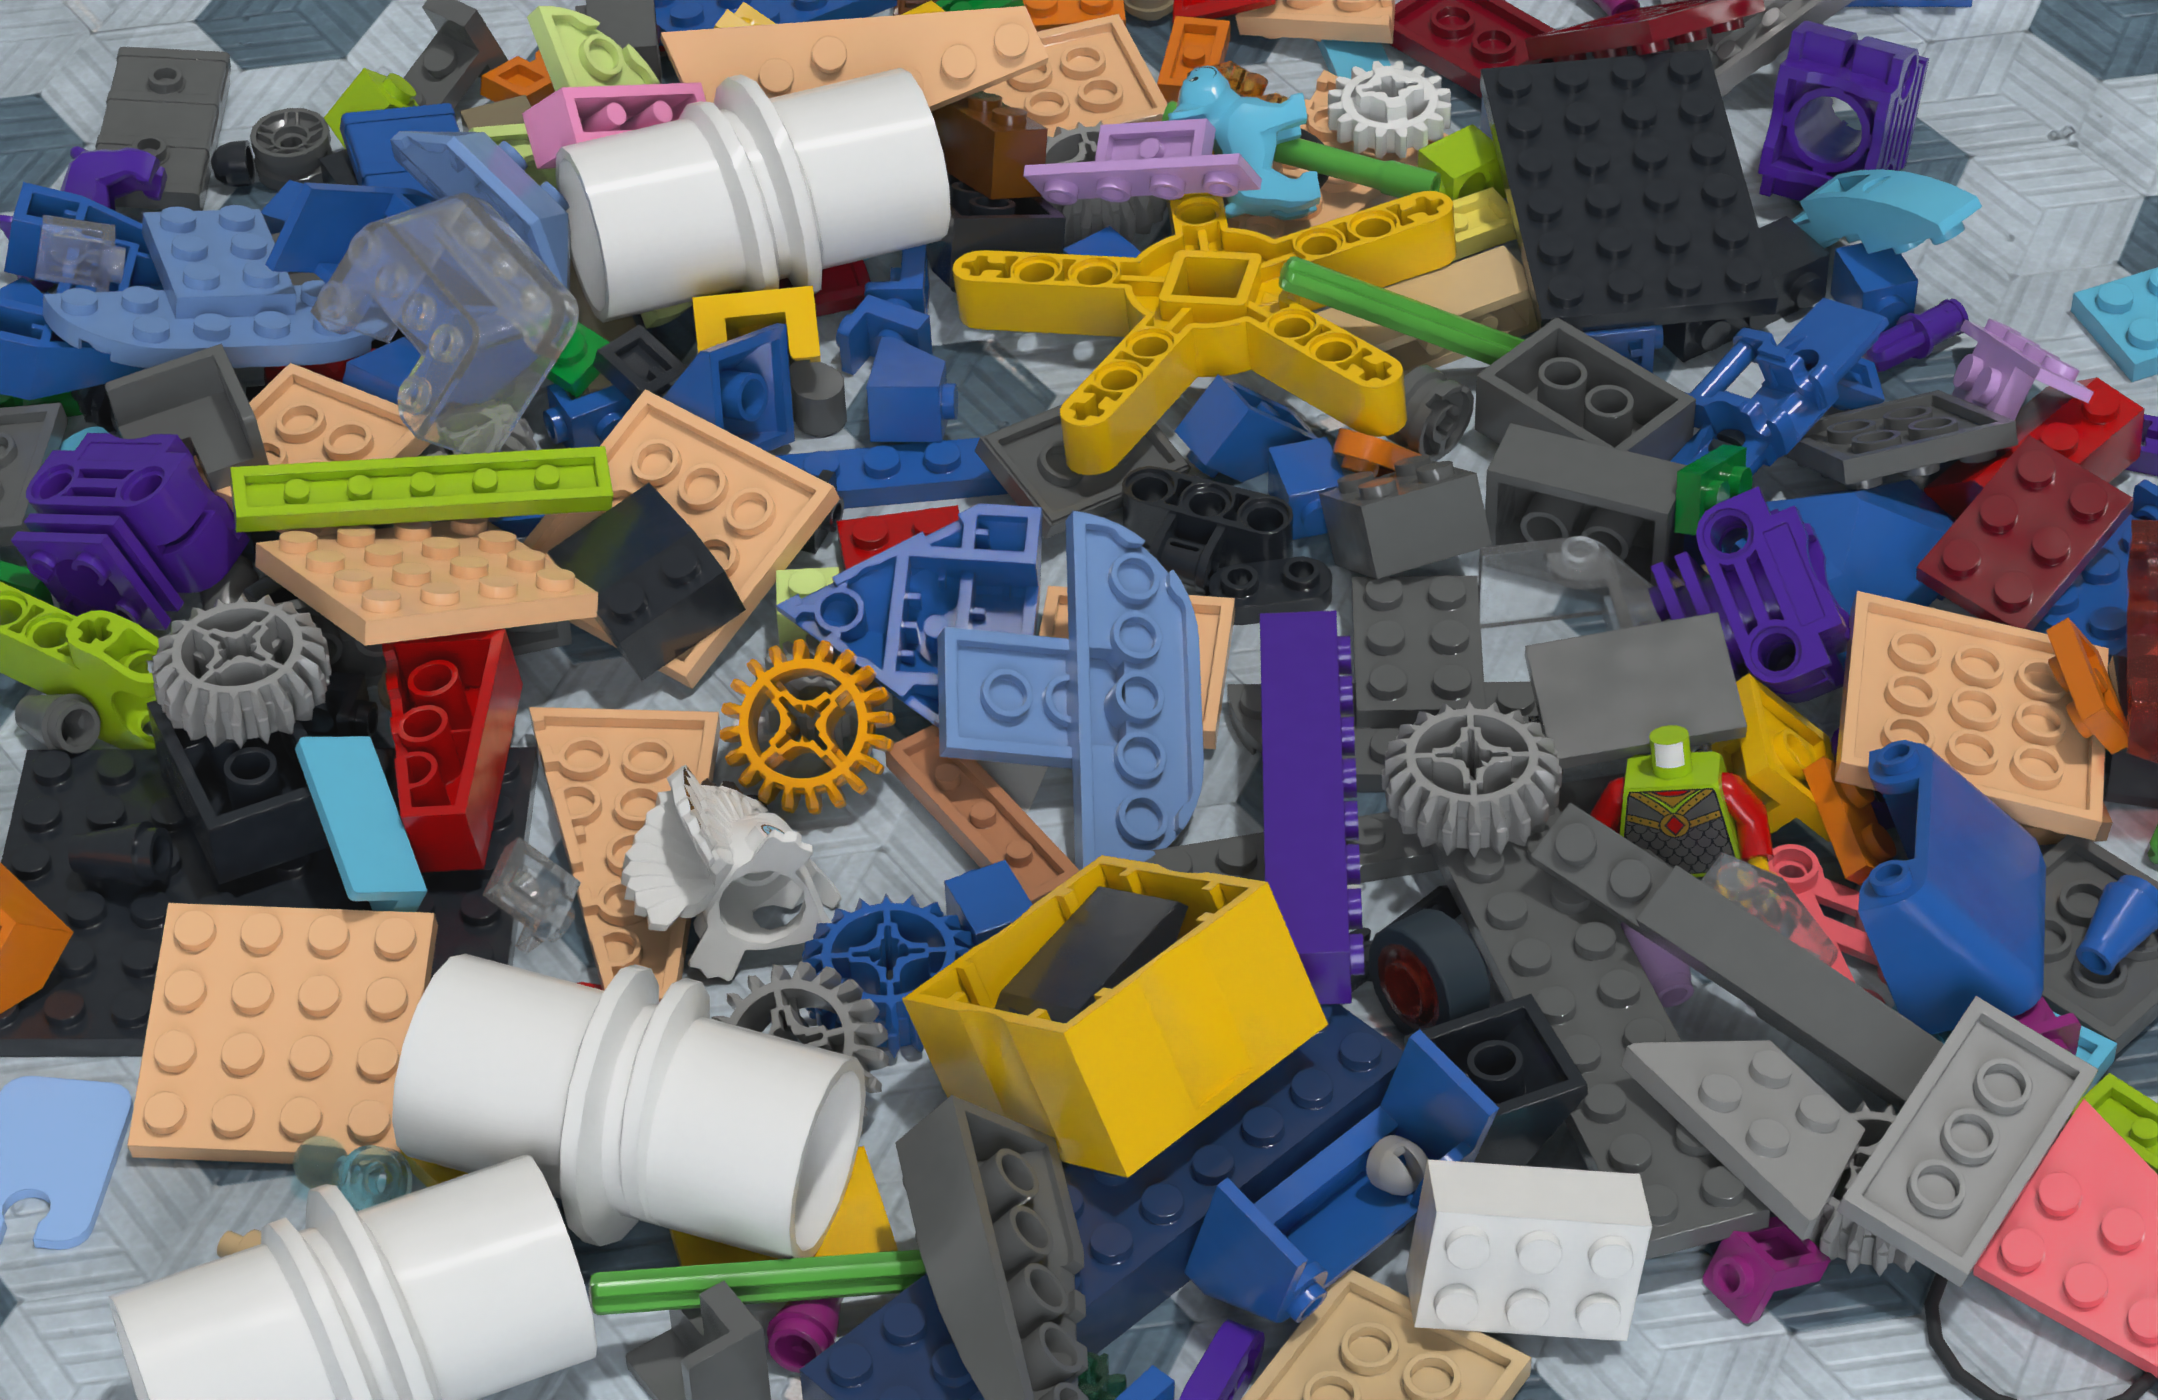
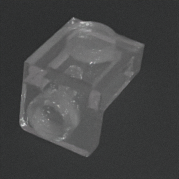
(79, 253)

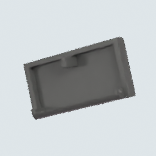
(172, 109)

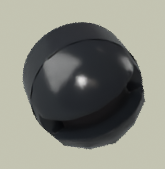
(234, 164)

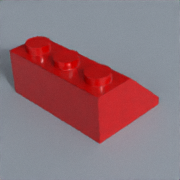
(2095, 435)

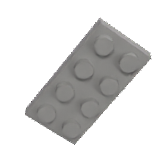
(1967, 1141)

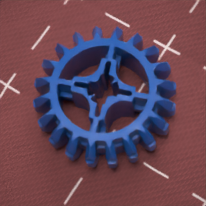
(881, 939)

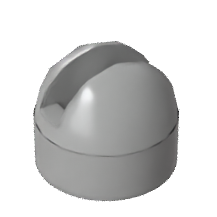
(1388, 1171)

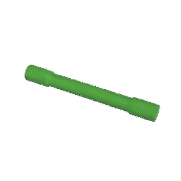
(1386, 176)

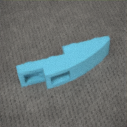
(1885, 210)

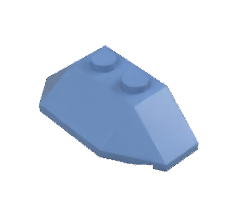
(478, 166)

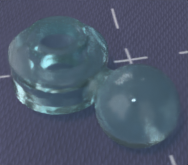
(325, 1161)

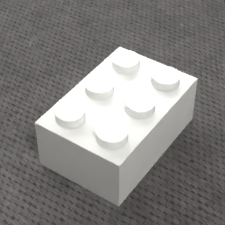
(1527, 1250)

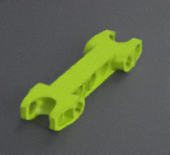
(84, 656)

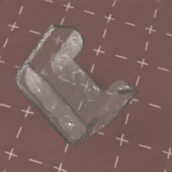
(470, 305)

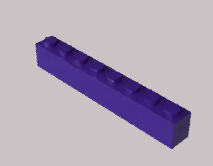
(1306, 794)

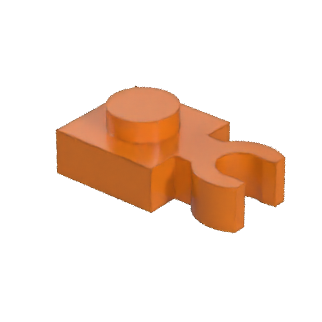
(516, 79)

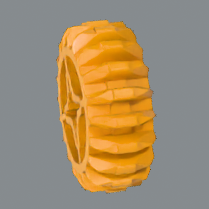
(783, 744)

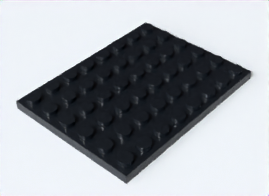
(107, 973)

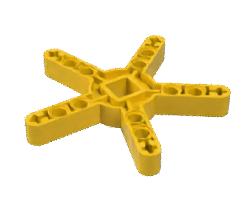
(1209, 309)

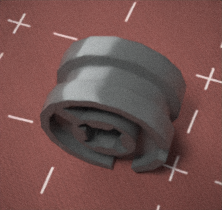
(290, 146)
(1435, 412)

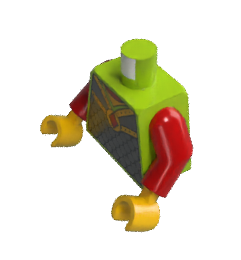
(1686, 806)

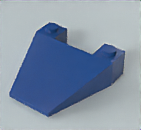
(31, 354)

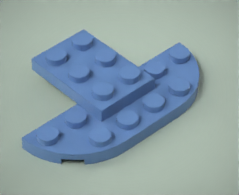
(211, 296)
(1106, 702)

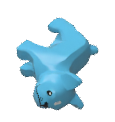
(1253, 130)

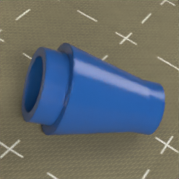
(2120, 923)

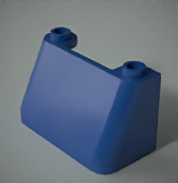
(1964, 904)

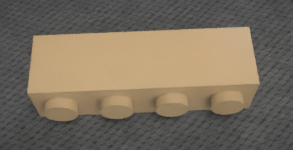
(1481, 288)

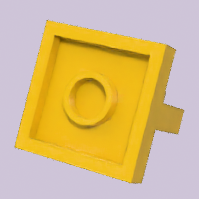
(1774, 756)

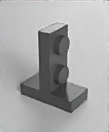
(455, 54)

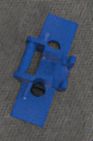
(1790, 396)

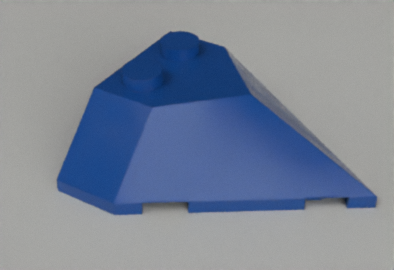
(895, 604)

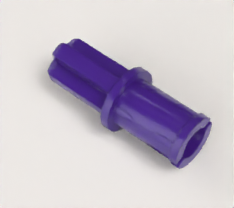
(1917, 334)

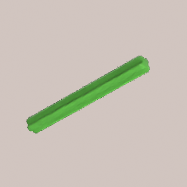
(1395, 311)
(756, 1281)

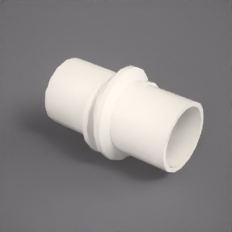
(753, 192)
(631, 1105)
(380, 1303)

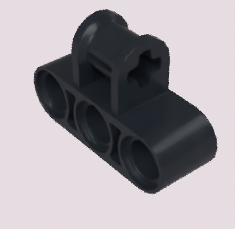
(1203, 523)

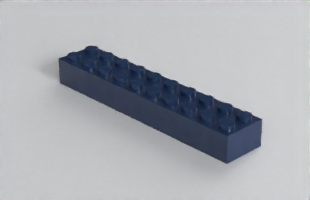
(1139, 1226)

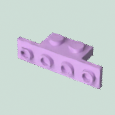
(1147, 161)
(2005, 367)

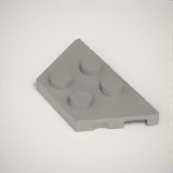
(1756, 1118)

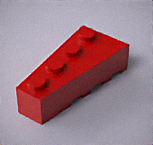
(452, 739)

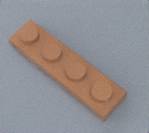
(978, 813)

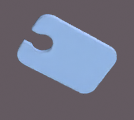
(60, 1148)

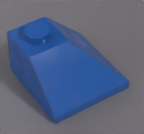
(742, 387)

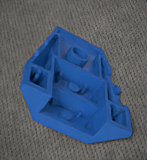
(1869, 540)

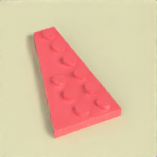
(2086, 1241)

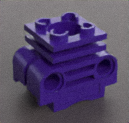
(1806, 138)
(126, 528)
(1767, 596)

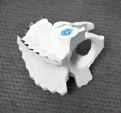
(722, 860)

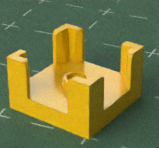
(736, 314)

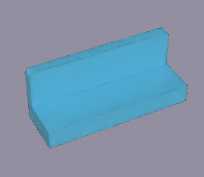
(361, 822)

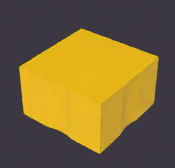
(1147, 1052)

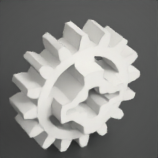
(1389, 109)

